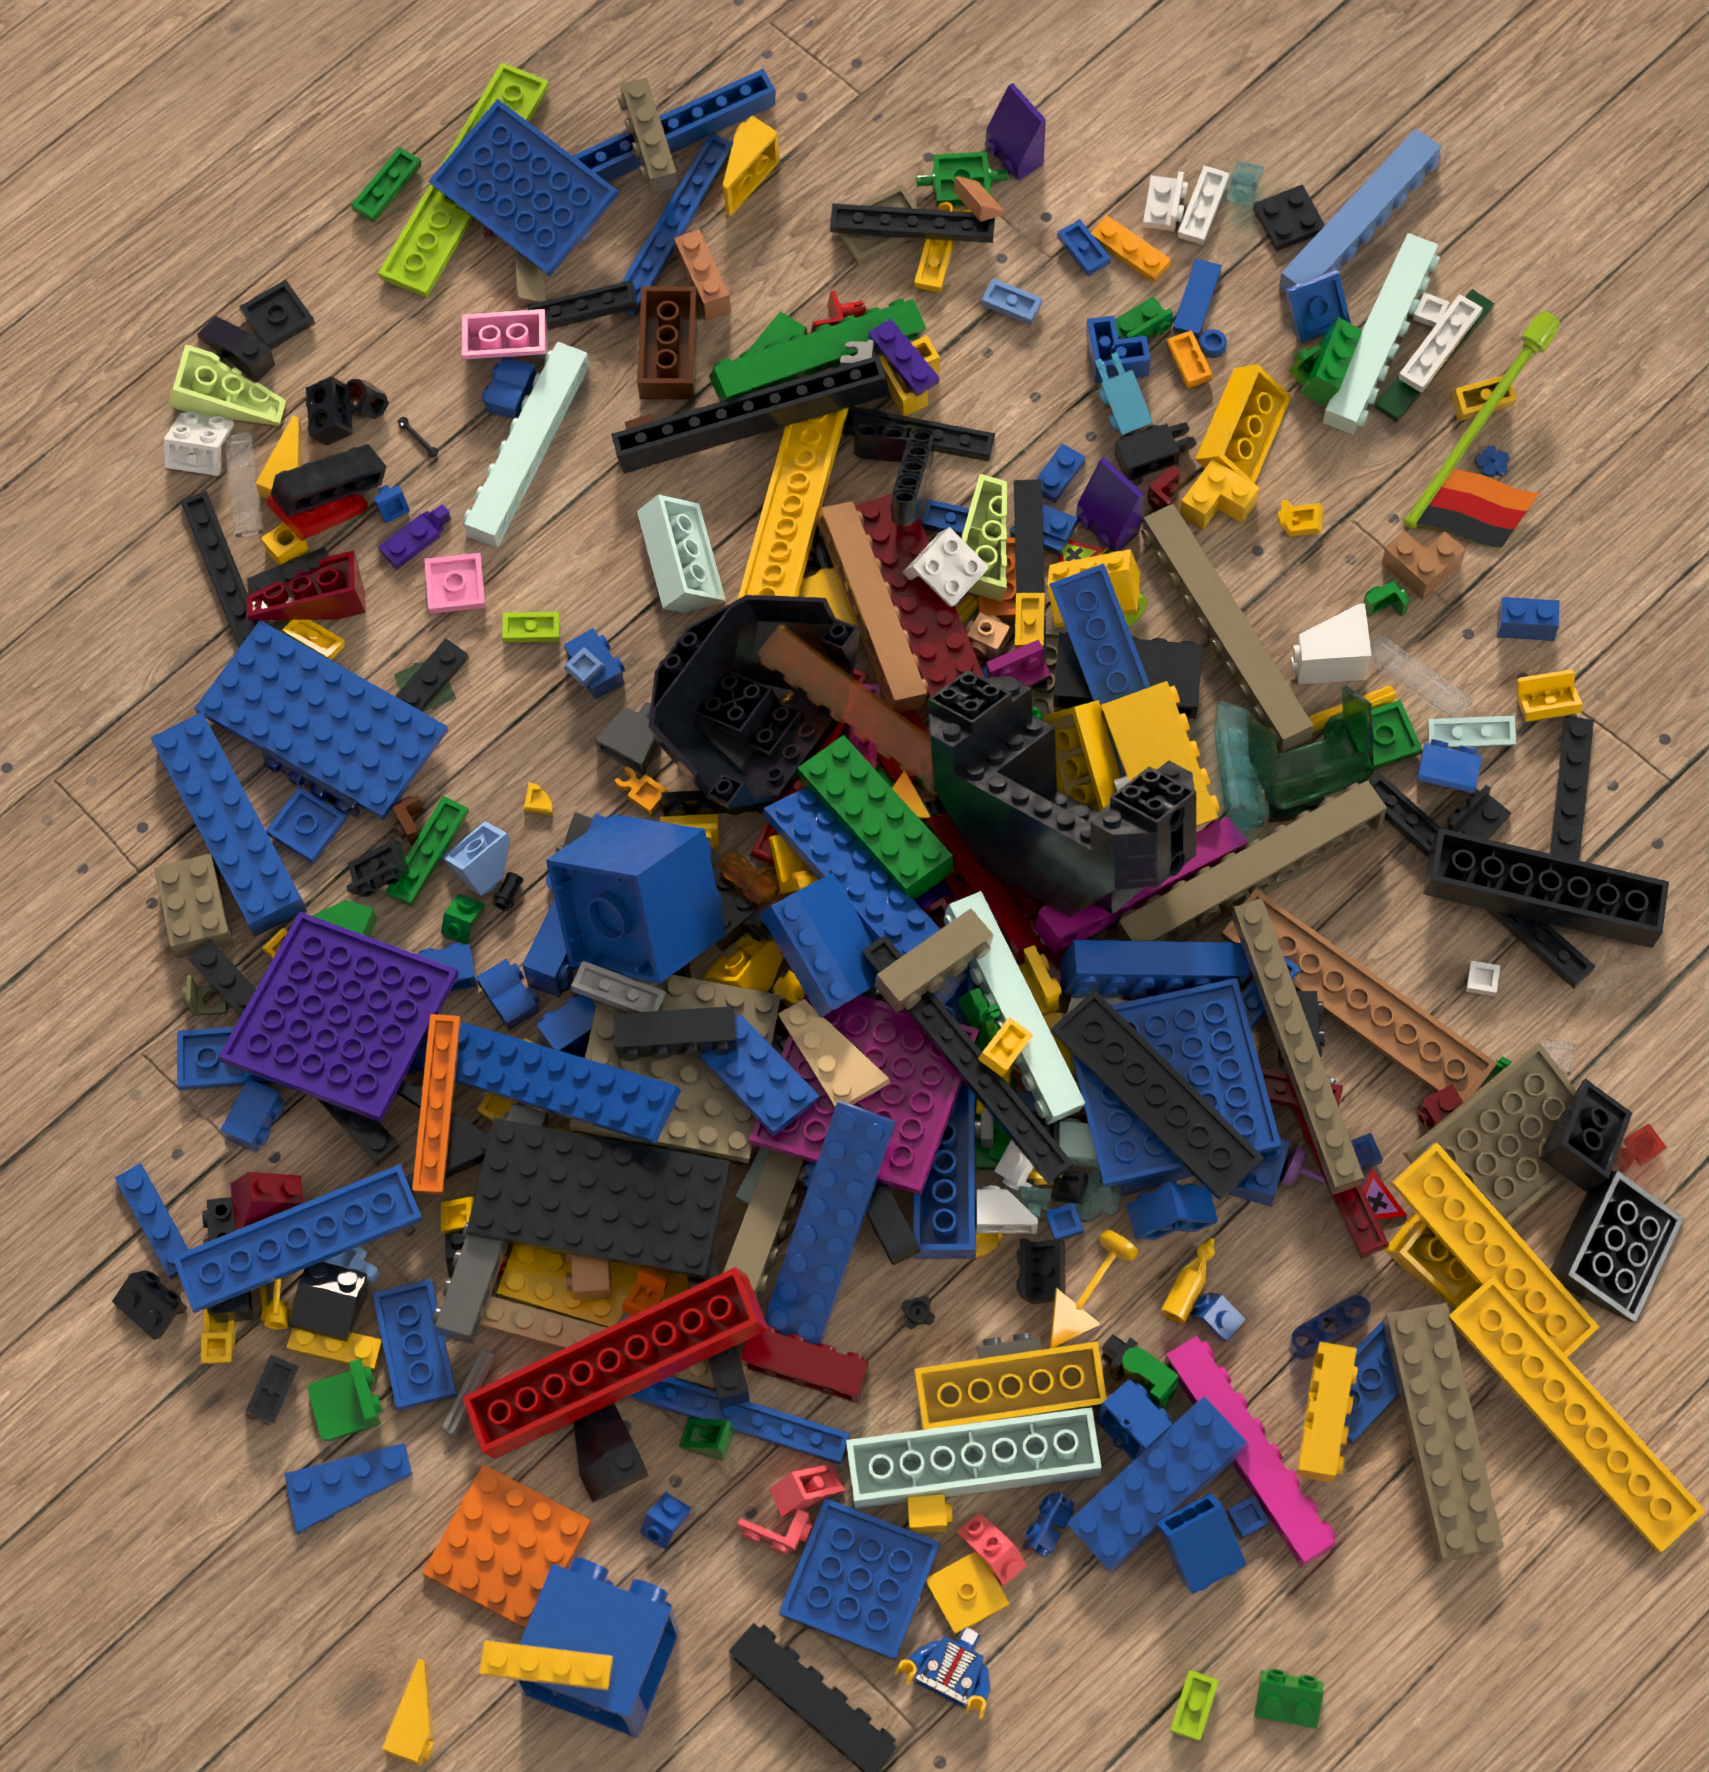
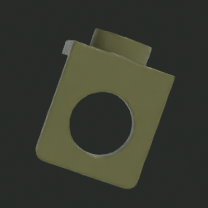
(194, 998)

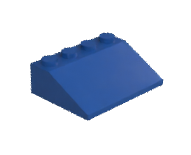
(822, 943)

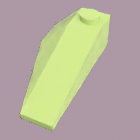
(217, 390)

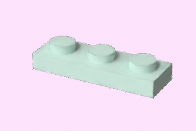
(1473, 731)

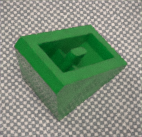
(707, 1437)

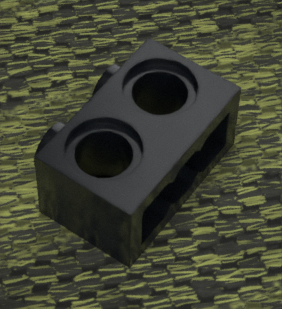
(329, 411)

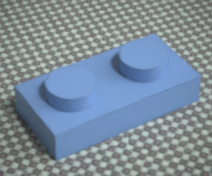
(1011, 301)

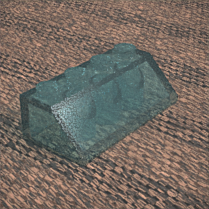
(1239, 780)

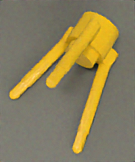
(276, 1314)

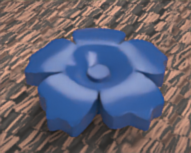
(1492, 462)

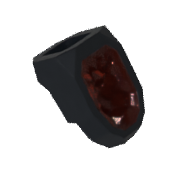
(367, 398)

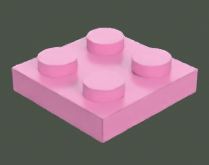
(455, 583)

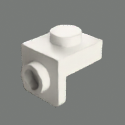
(1014, 1167)

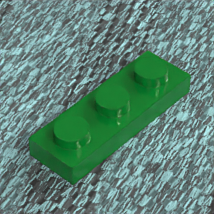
(386, 185)

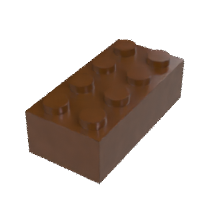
(667, 342)

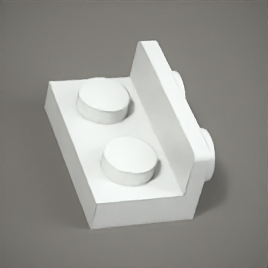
(1163, 202)

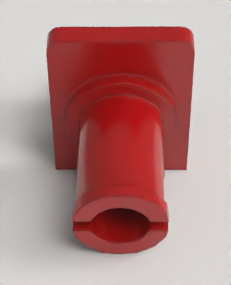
(839, 311)

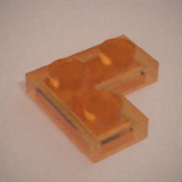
(756, 883)

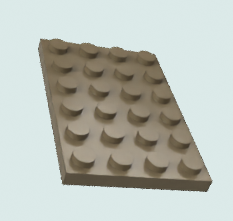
(1503, 1131)

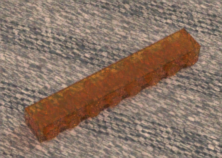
(850, 702)

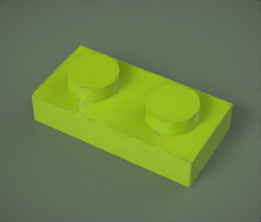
(530, 627)
(1194, 1706)

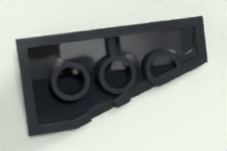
(606, 1453)

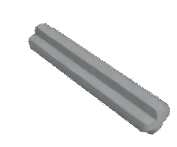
(472, 1383)

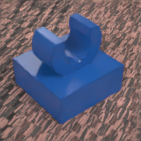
(391, 503)

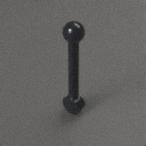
(403, 423)

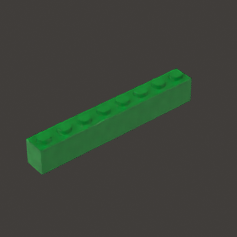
(809, 353)

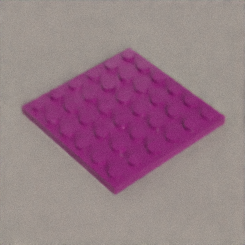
(918, 1095)

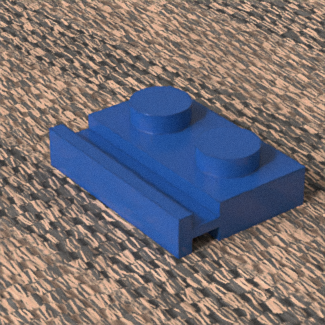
(1056, 529)

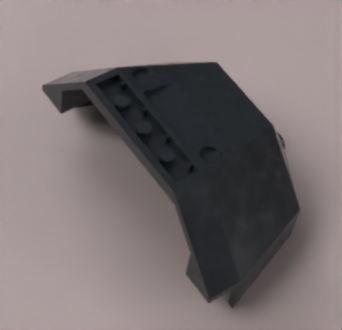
(730, 716)

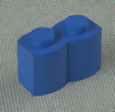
(509, 386)
(508, 994)

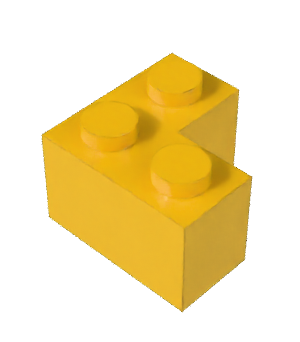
(899, 391)
(1219, 490)

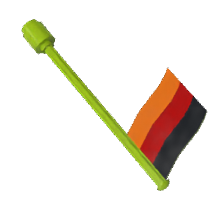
(1471, 502)

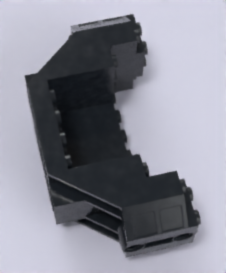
(1001, 792)

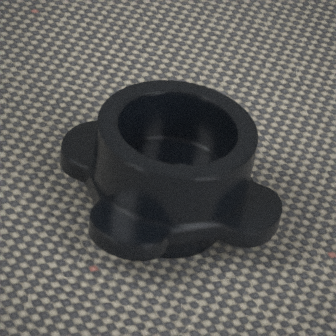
(922, 1304)

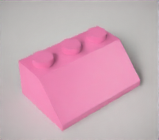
(504, 334)

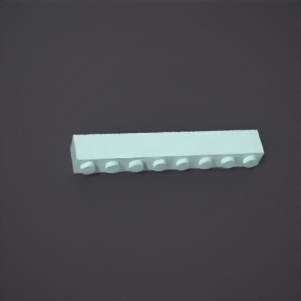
(1381, 333)
(526, 444)
(1004, 986)

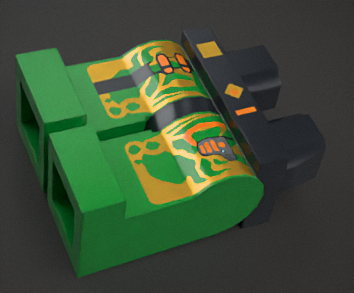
(1141, 1368)

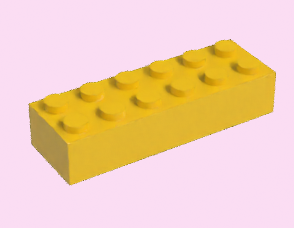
(1010, 1385)

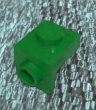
(1303, 364)
(1387, 595)
(461, 917)

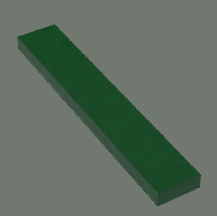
(1399, 395)

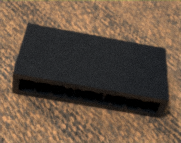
(1162, 660)

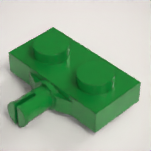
(980, 1016)

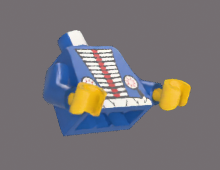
(951, 1671)

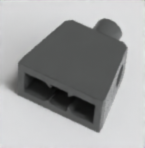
(629, 739)

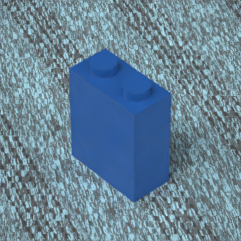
(1201, 1543)

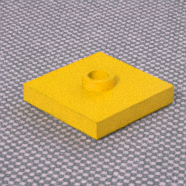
(967, 1592)

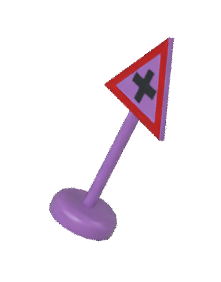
(1378, 1195)

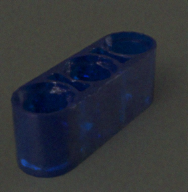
(1339, 1316)

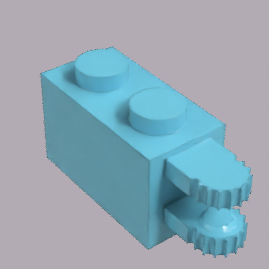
(1124, 398)

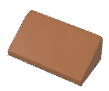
(977, 199)

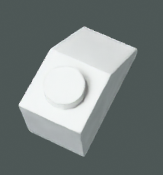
(1002, 1213)

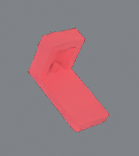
(798, 1531)
(993, 1547)

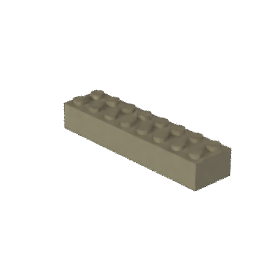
(1442, 1433)

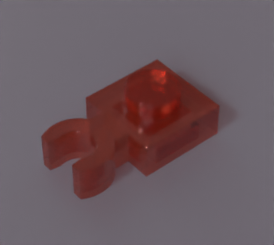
(1641, 1146)

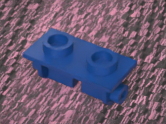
(1052, 1512)

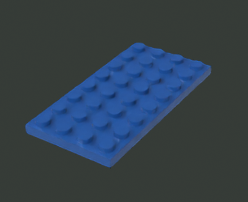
(322, 719)

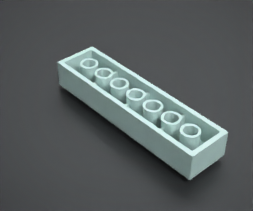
(974, 1457)

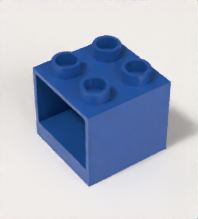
(637, 897)
(589, 1615)

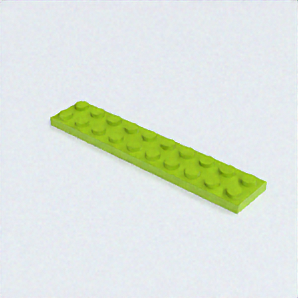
(437, 221)

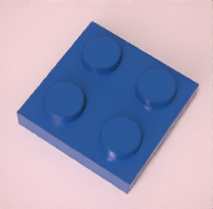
(1317, 305)
(306, 825)

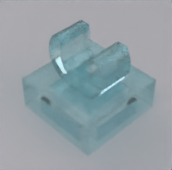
(1035, 1199)

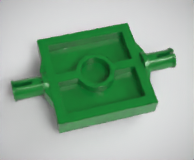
(965, 165)

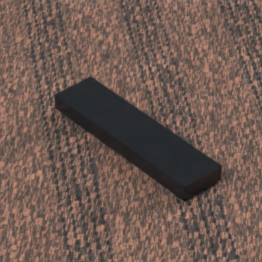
(588, 304)

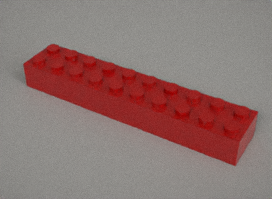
(615, 1363)

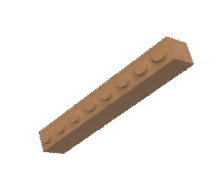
(872, 607)

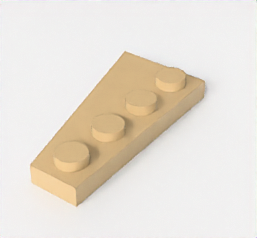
(832, 1058)

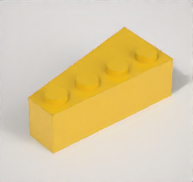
(1326, 1412)

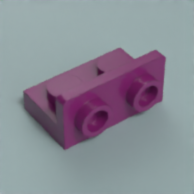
(1022, 664)

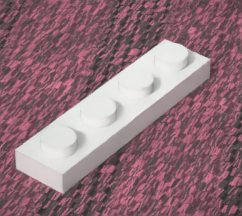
(1440, 343)

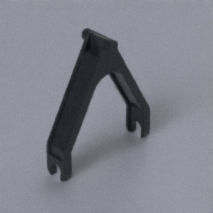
(466, 1141)

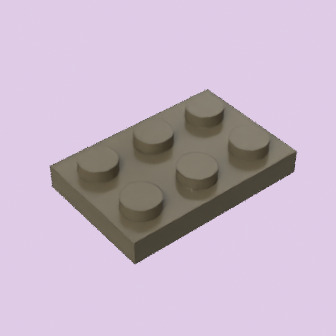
(870, 246)

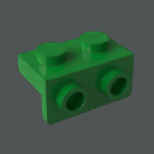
(1289, 1698)

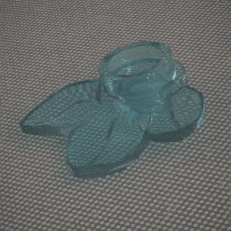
(1098, 1199)

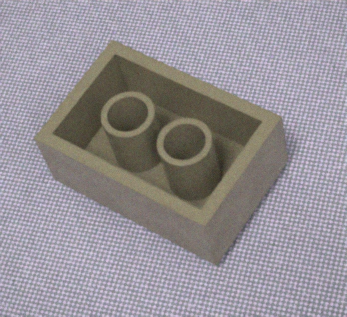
(193, 904)

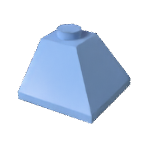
(480, 858)

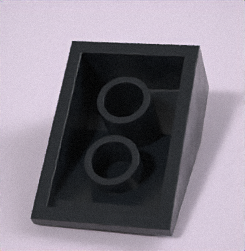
(1587, 1137)

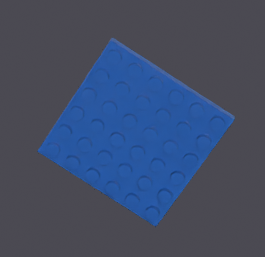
(1212, 1047)

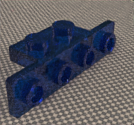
(318, 788)

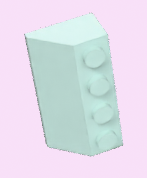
(680, 554)

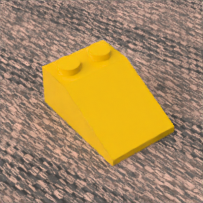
(751, 160)
(1431, 1262)

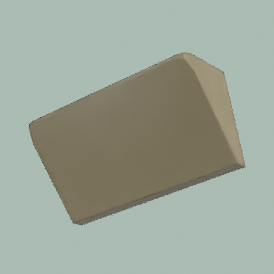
(530, 282)

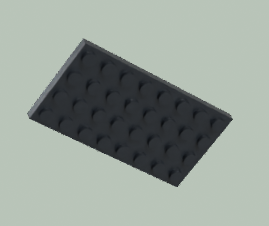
(599, 1198)

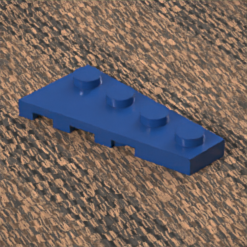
(333, 1486)

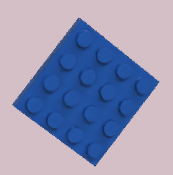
(859, 1579)

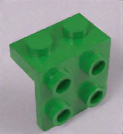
(345, 1402)

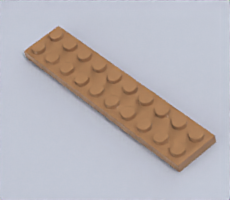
(1375, 1008)

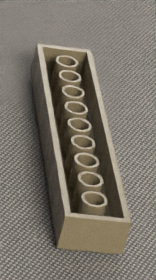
(1261, 866)

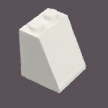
(1334, 649)

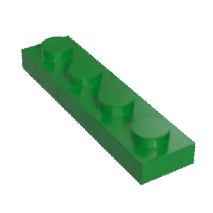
(428, 850)

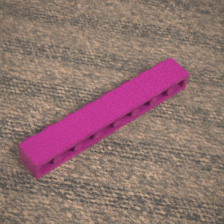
(1260, 1463)

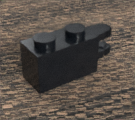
(1152, 449)

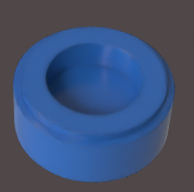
(1213, 343)

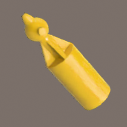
(1188, 1285)

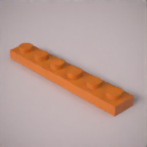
(436, 1104)

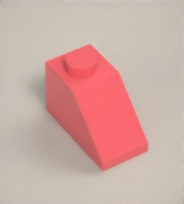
(806, 1489)

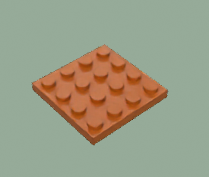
(505, 1545)

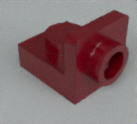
(1163, 488)

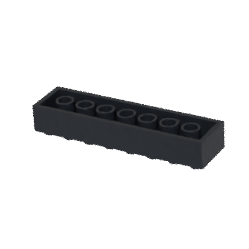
(1546, 888)

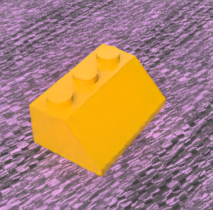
(1122, 573)

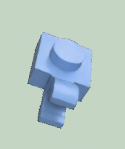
(355, 1260)

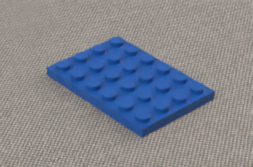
(523, 187)

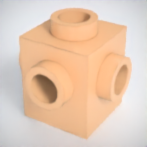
(988, 636)

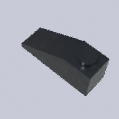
(238, 348)

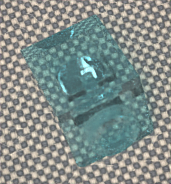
(1244, 183)

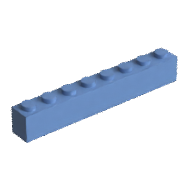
(1365, 210)

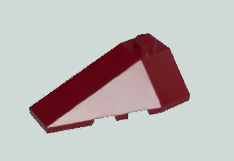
(321, 593)

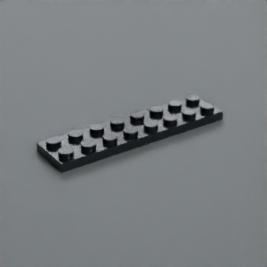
(1157, 1095)

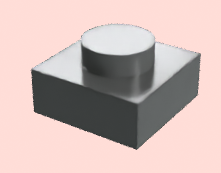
(985, 1129)

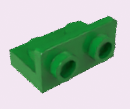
(1144, 320)

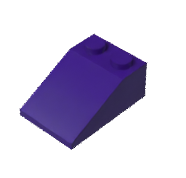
(1017, 134)
(1110, 507)

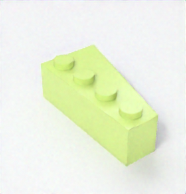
(987, 535)

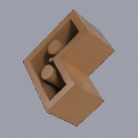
(1420, 567)

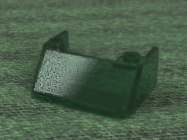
(1319, 767)

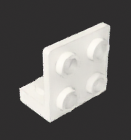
(196, 443)
(947, 566)

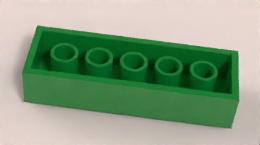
(876, 817)

